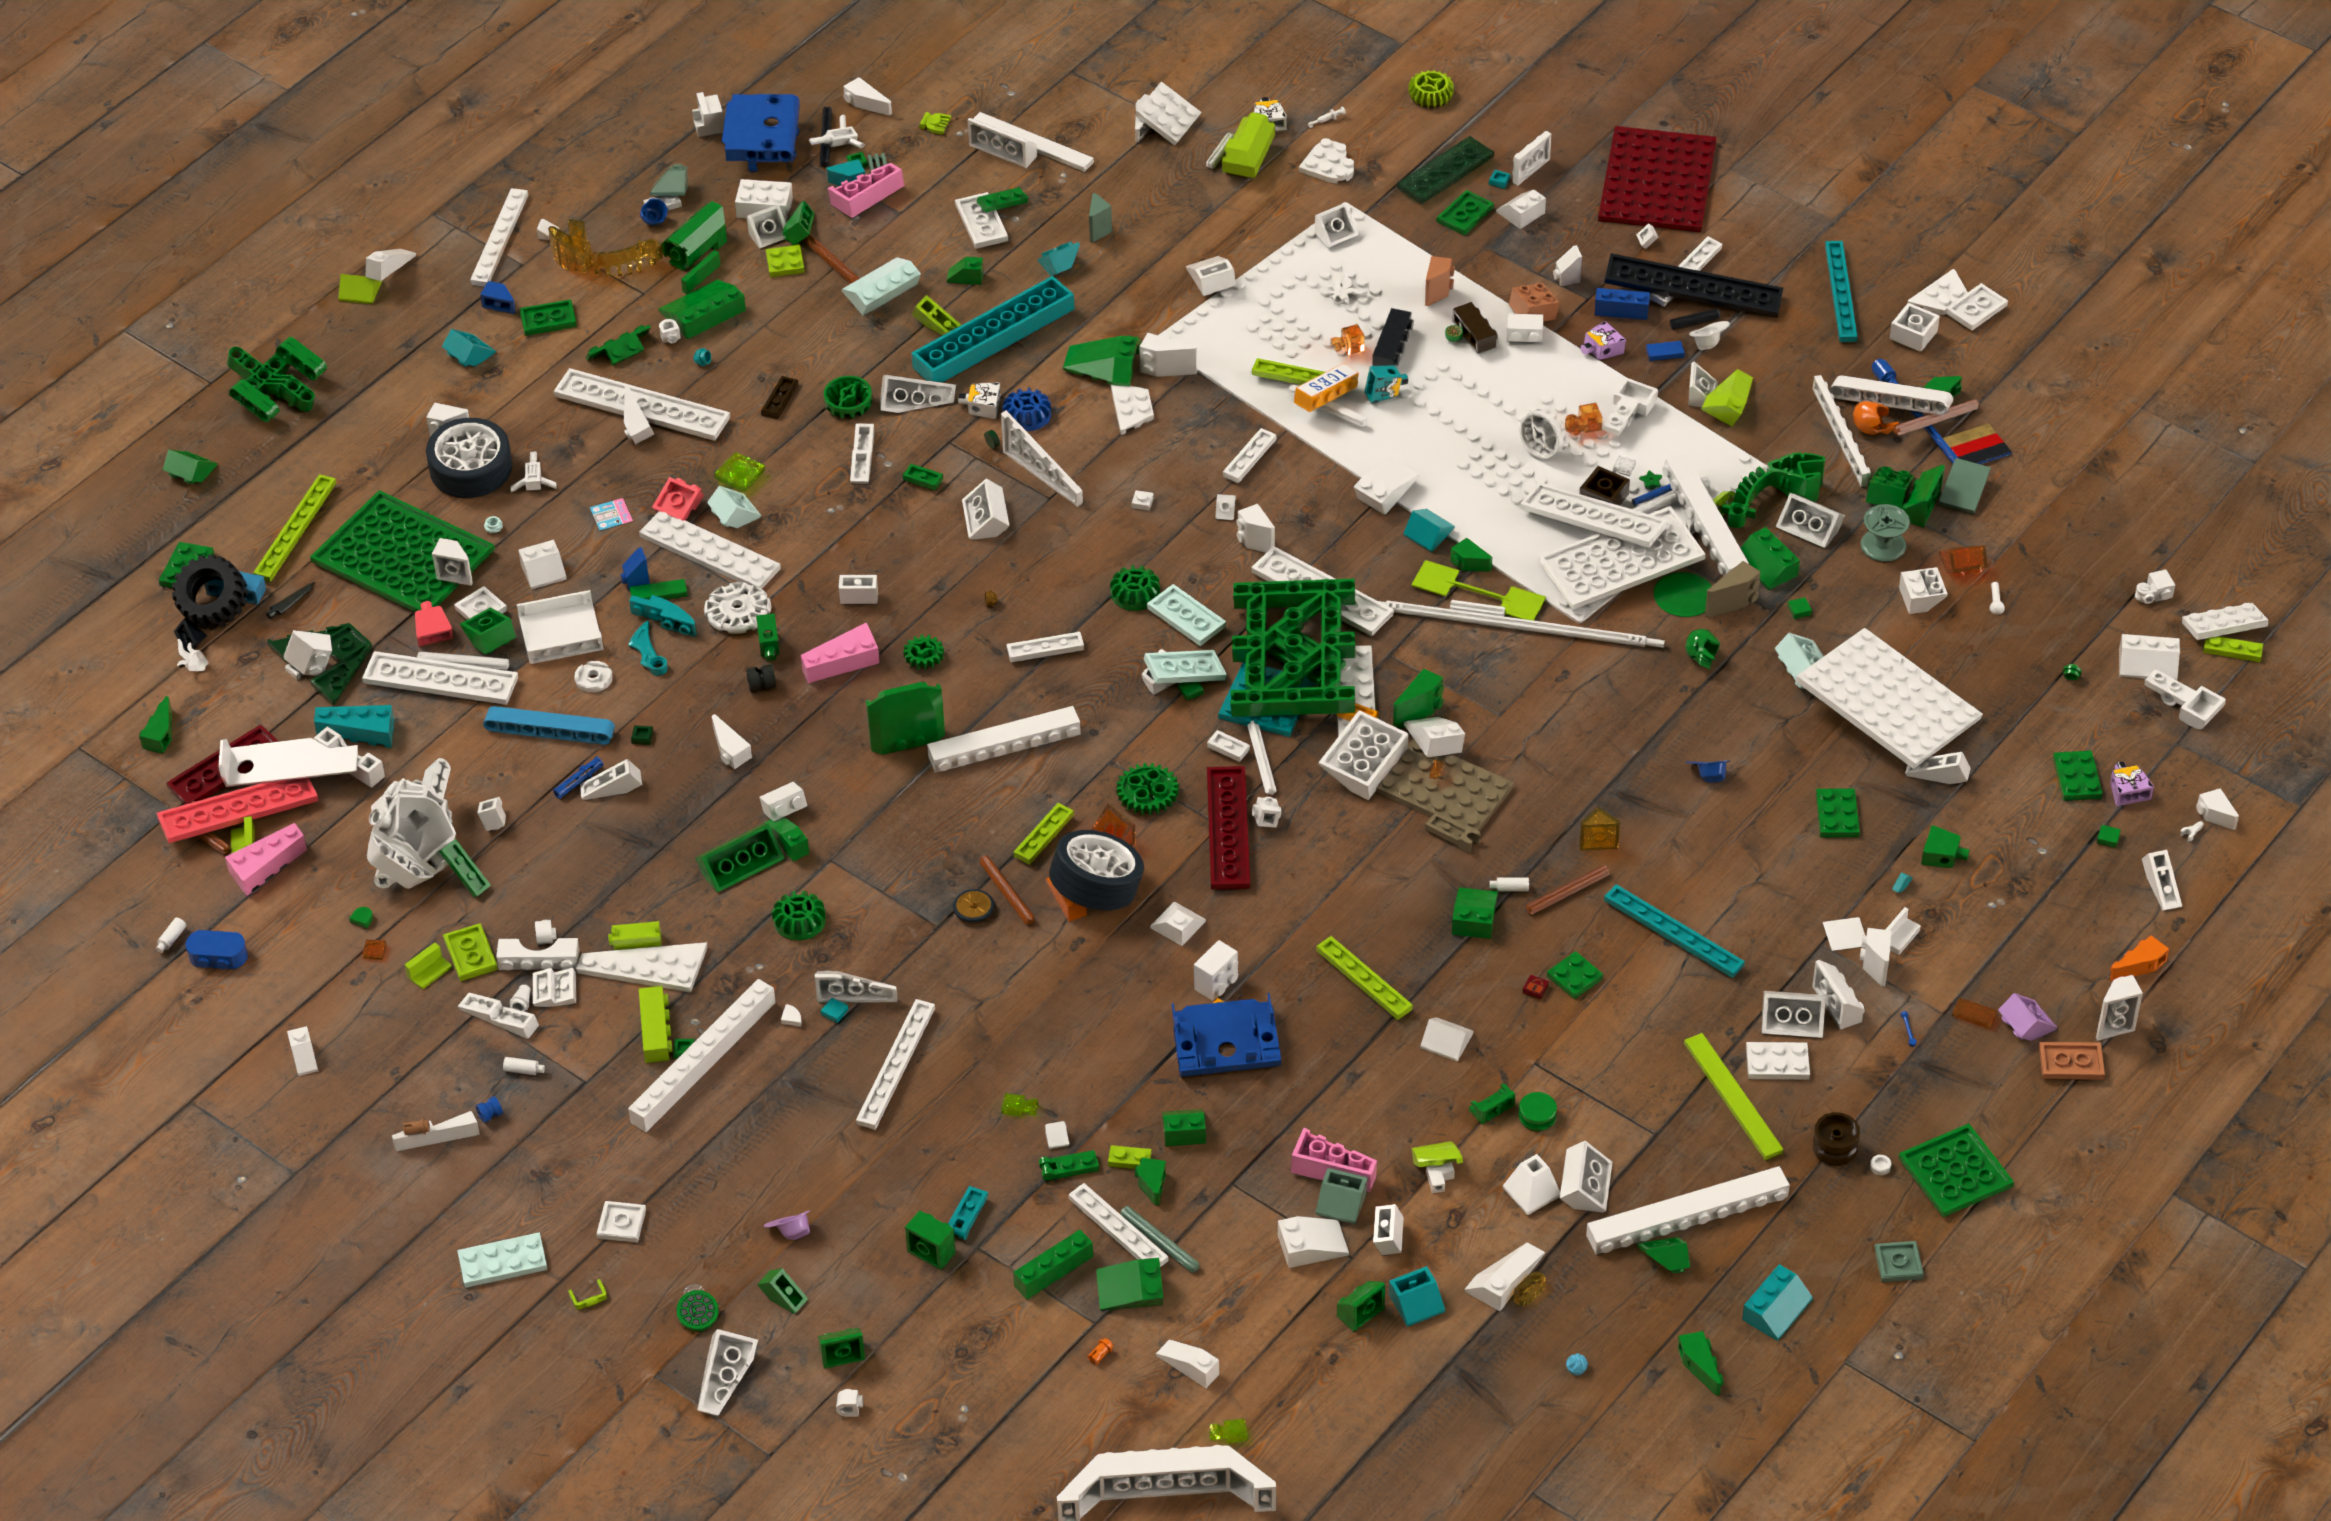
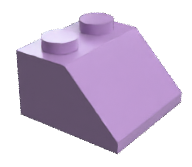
(2026, 1017)

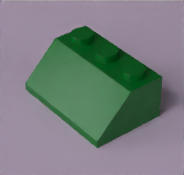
(1924, 496)
(1771, 558)

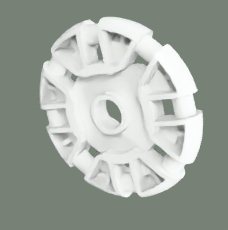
(735, 595)

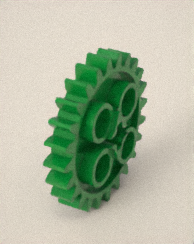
(1159, 783)

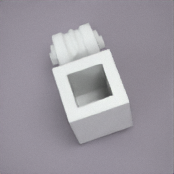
(2158, 588)

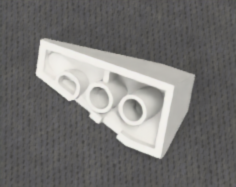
(851, 988)
(725, 1366)

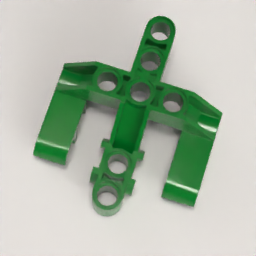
(265, 379)

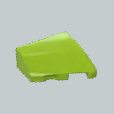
(1436, 1154)

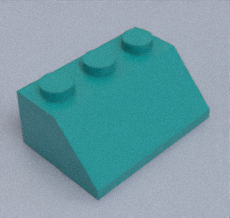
(1777, 1303)

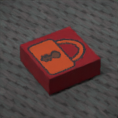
(1535, 986)

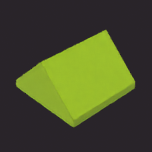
(358, 289)

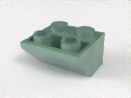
(1341, 1196)

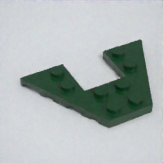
(348, 649)

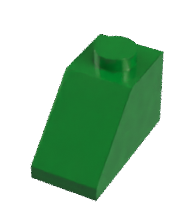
(967, 271)
(1470, 557)
(1151, 1178)
(782, 1290)

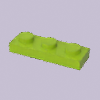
(2233, 648)

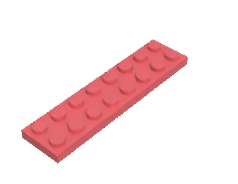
(232, 807)

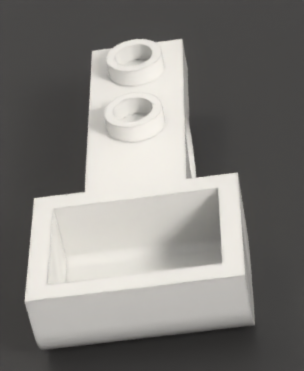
(1629, 398)
(2197, 706)

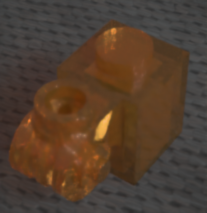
(1588, 420)

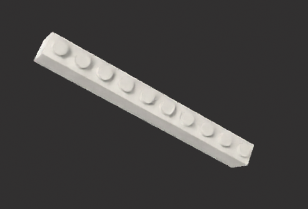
(702, 1055)
(1687, 1210)

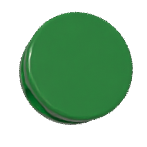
(1537, 1111)

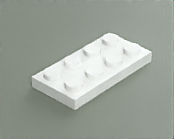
(982, 226)
(2224, 621)

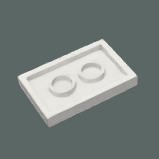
(1531, 158)
(1976, 306)
(1777, 1060)

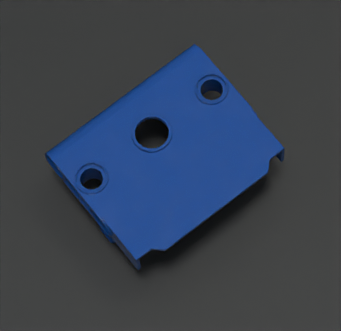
(750, 139)
(1238, 1022)

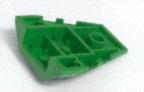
(1104, 359)

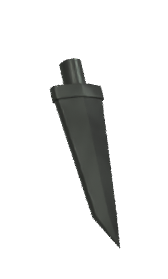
(280, 607)

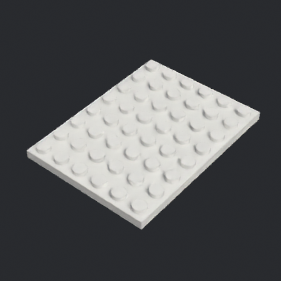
(1888, 698)

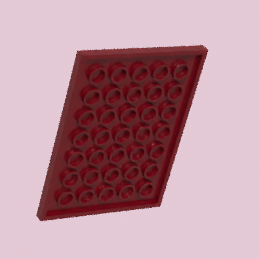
(1657, 179)

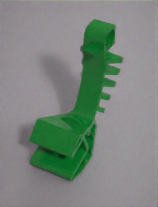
(1792, 474)

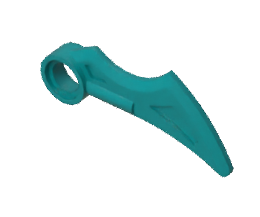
(641, 642)

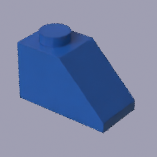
(497, 297)
(635, 570)

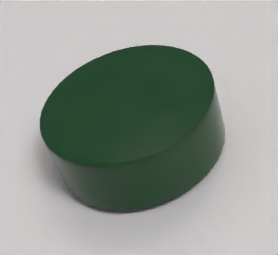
(992, 439)

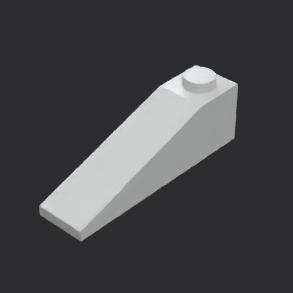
(383, 263)

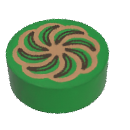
(1454, 333)

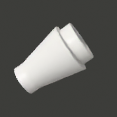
(520, 1000)

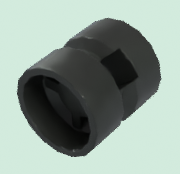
(761, 678)

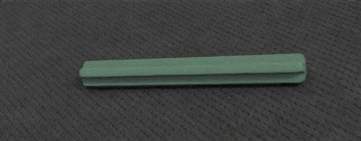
(1160, 1239)

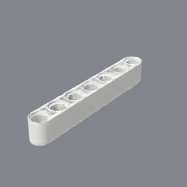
(1891, 395)

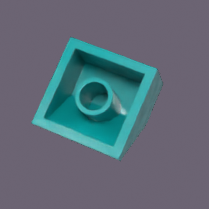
(467, 348)

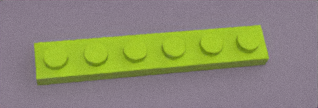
(1364, 977)

